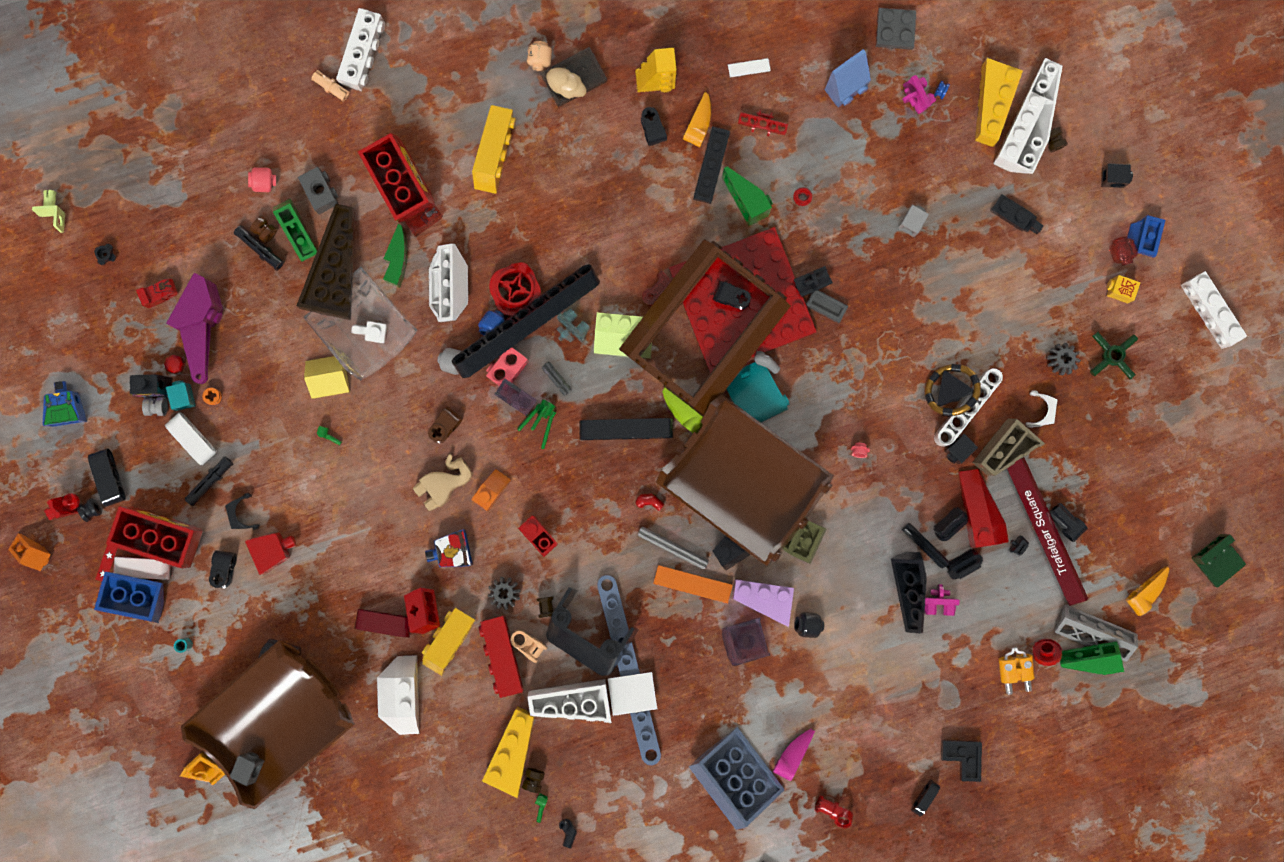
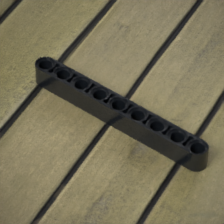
(525, 321)

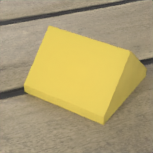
(325, 377)

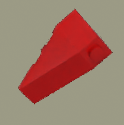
(985, 521)

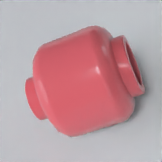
(261, 179)

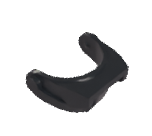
(230, 509)

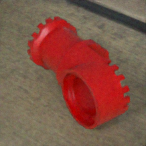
(834, 812)

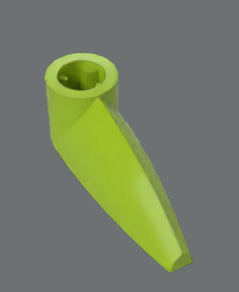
(683, 413)

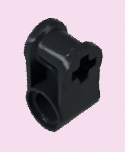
(653, 129)
(728, 294)
(222, 566)

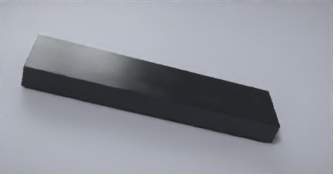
(711, 165)

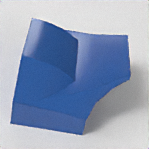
(1147, 235)

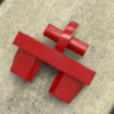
(62, 506)

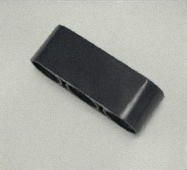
(106, 477)

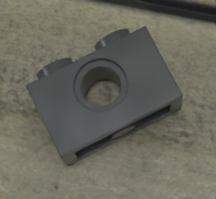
(310, 182)

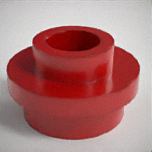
(805, 191)

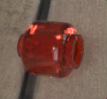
(1123, 250)

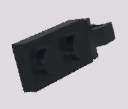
(1016, 215)

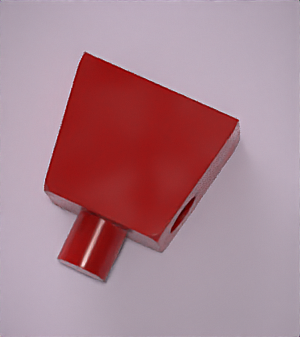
(269, 551)

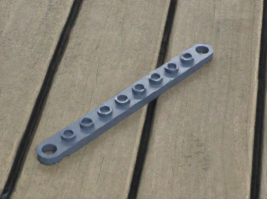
(628, 666)

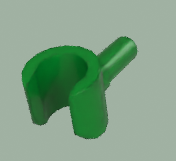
(323, 432)
(541, 801)

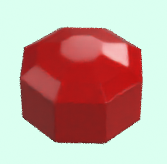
(174, 364)

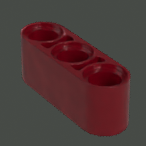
(382, 623)

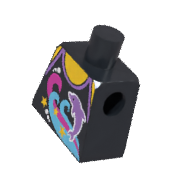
(149, 385)

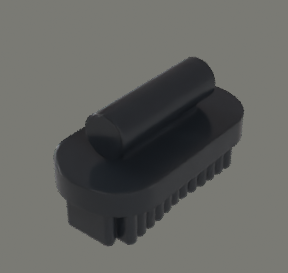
(950, 524)
(964, 565)

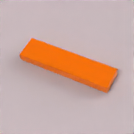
(692, 584)

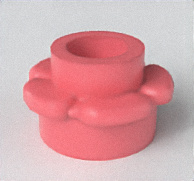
(860, 450)

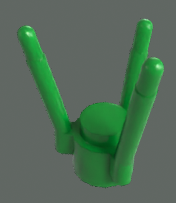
(543, 410)

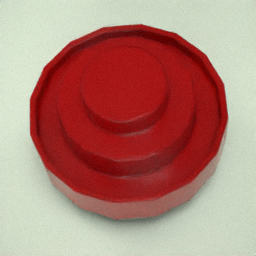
(1047, 652)

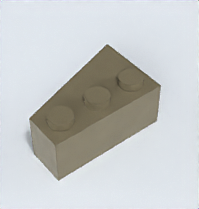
(1006, 447)

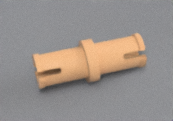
(330, 85)

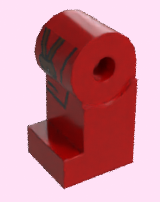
(157, 293)

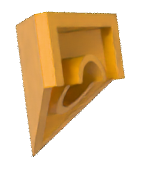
(203, 769)

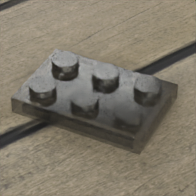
(585, 66)

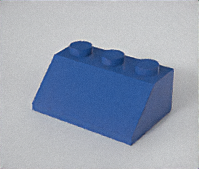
(130, 597)

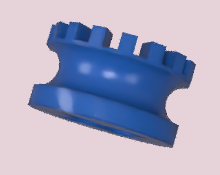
(941, 90)

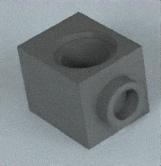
(247, 768)

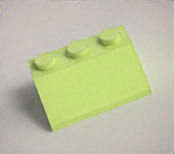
(612, 331)

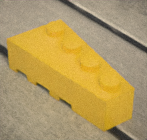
(996, 96)
(492, 149)
(510, 757)

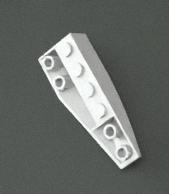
(1032, 123)

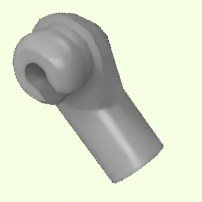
(766, 361)

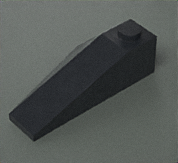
(911, 589)

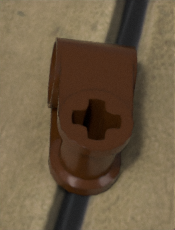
(445, 423)

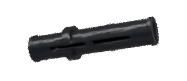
(259, 247)
(208, 481)

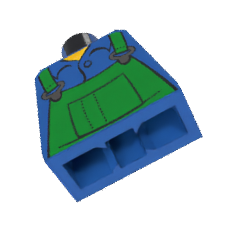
(62, 407)

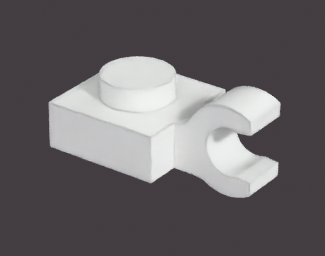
(373, 331)

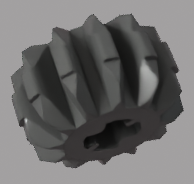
(1058, 363)
(497, 591)

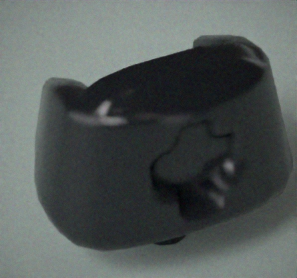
(1019, 546)

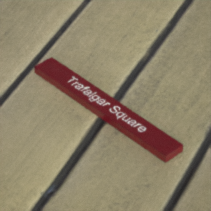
(1047, 532)

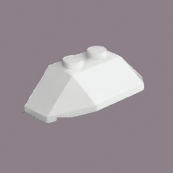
(448, 283)
(399, 695)

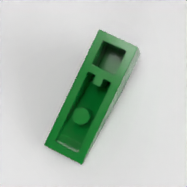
(295, 229)
(1096, 659)

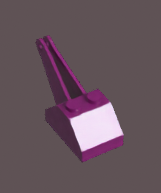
(194, 316)

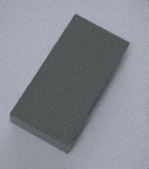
(827, 306)

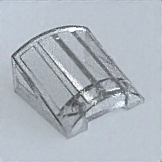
(352, 350)

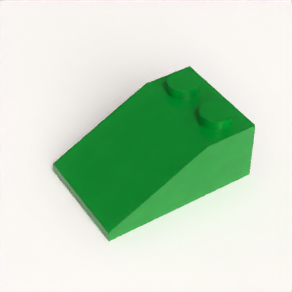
(749, 198)

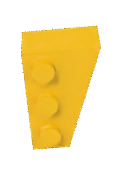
(658, 72)
(447, 641)

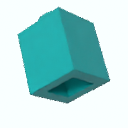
(180, 396)

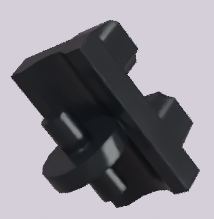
(813, 281)

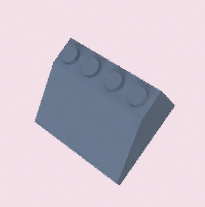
(737, 779)

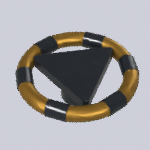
(952, 390)

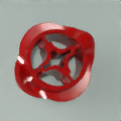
(520, 271)

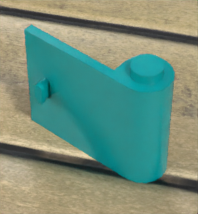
(757, 393)

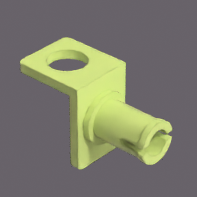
(50, 209)

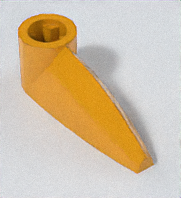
(700, 122)
(1144, 596)

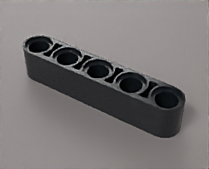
(626, 429)

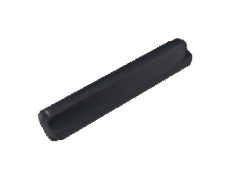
(925, 545)

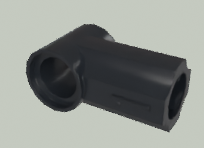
(1071, 526)

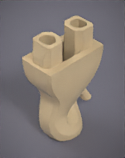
(441, 484)

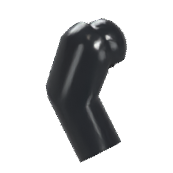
(570, 832)

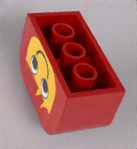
(396, 177)
(155, 536)

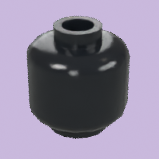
(808, 625)

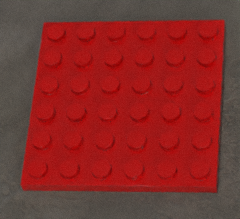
(720, 325)

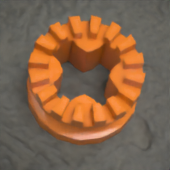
(217, 399)

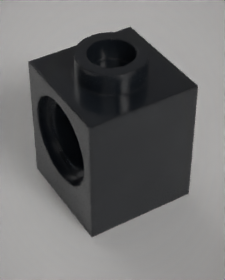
(1116, 175)
(960, 449)

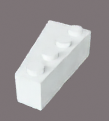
(572, 701)

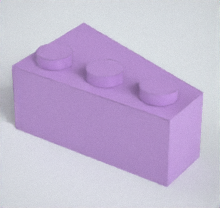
(765, 598)

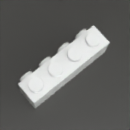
(360, 49)
(1213, 310)

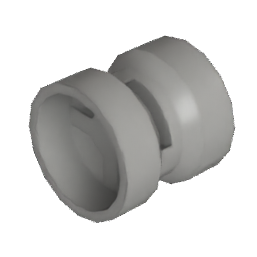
(155, 406)

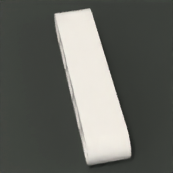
(948, 427)

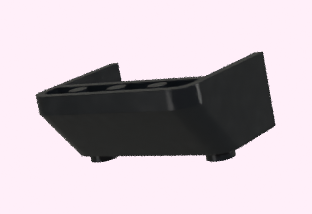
(599, 660)

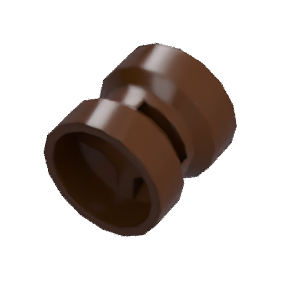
(263, 229)

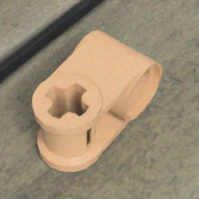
(529, 645)

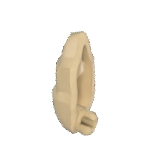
(565, 83)

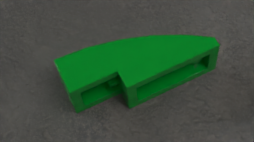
(396, 257)

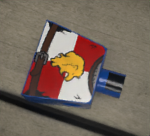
(451, 550)

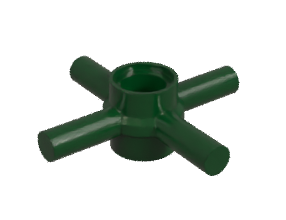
(1119, 350)

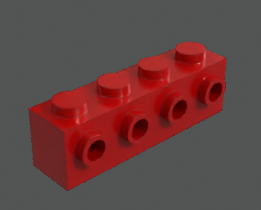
(501, 656)

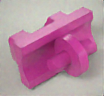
(916, 95)
(949, 604)

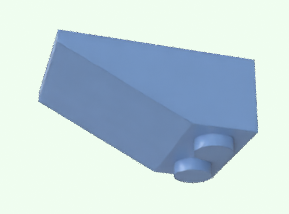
(849, 79)

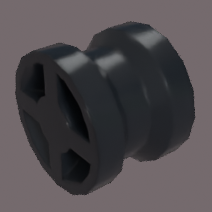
(89, 510)

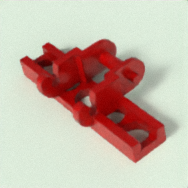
(757, 119)

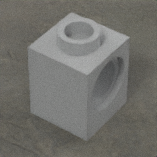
(913, 220)

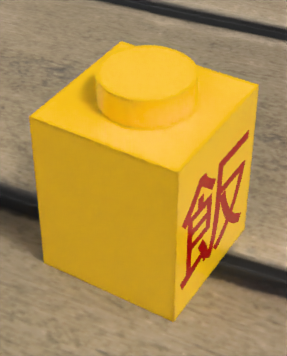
(1122, 289)

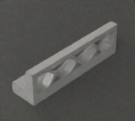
(1097, 628)

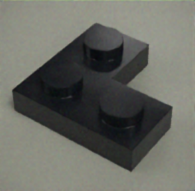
(969, 755)

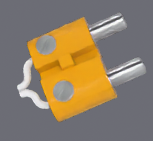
(1016, 669)

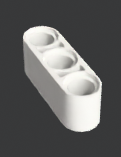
(190, 438)
(141, 568)

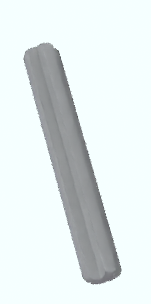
(672, 547)

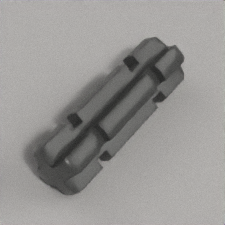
(556, 378)

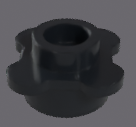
(99, 253)

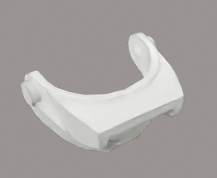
(1050, 417)

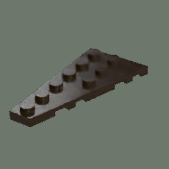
(331, 274)

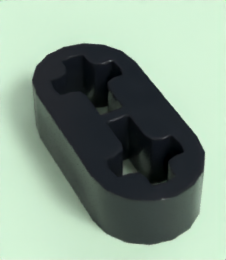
(925, 798)

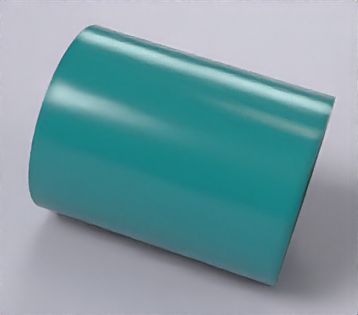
(188, 645)

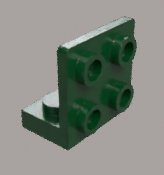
(1219, 560)

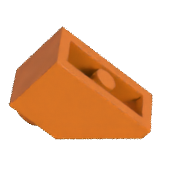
(491, 490)
(29, 552)

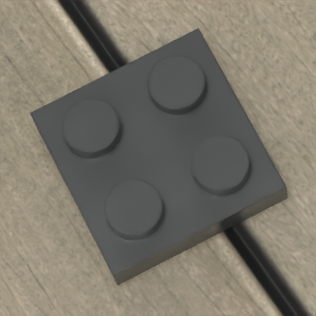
(895, 28)

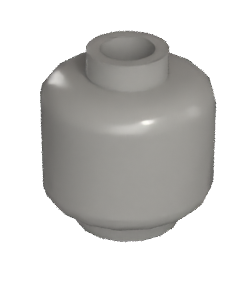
(445, 360)

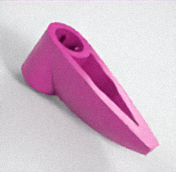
(793, 755)

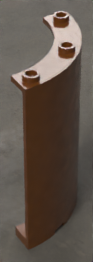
(746, 480)
(274, 709)

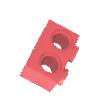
(511, 371)

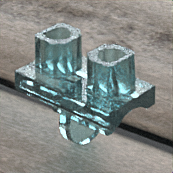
(579, 332)

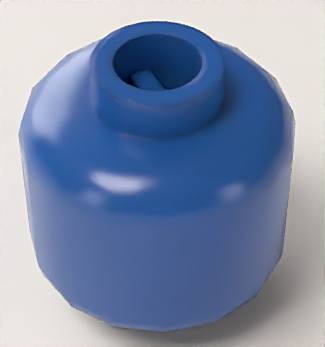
(490, 321)

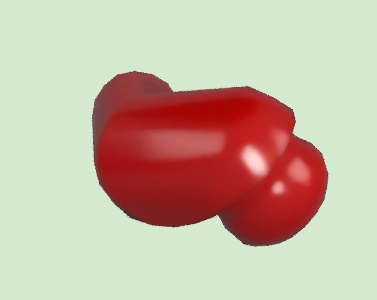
(649, 499)

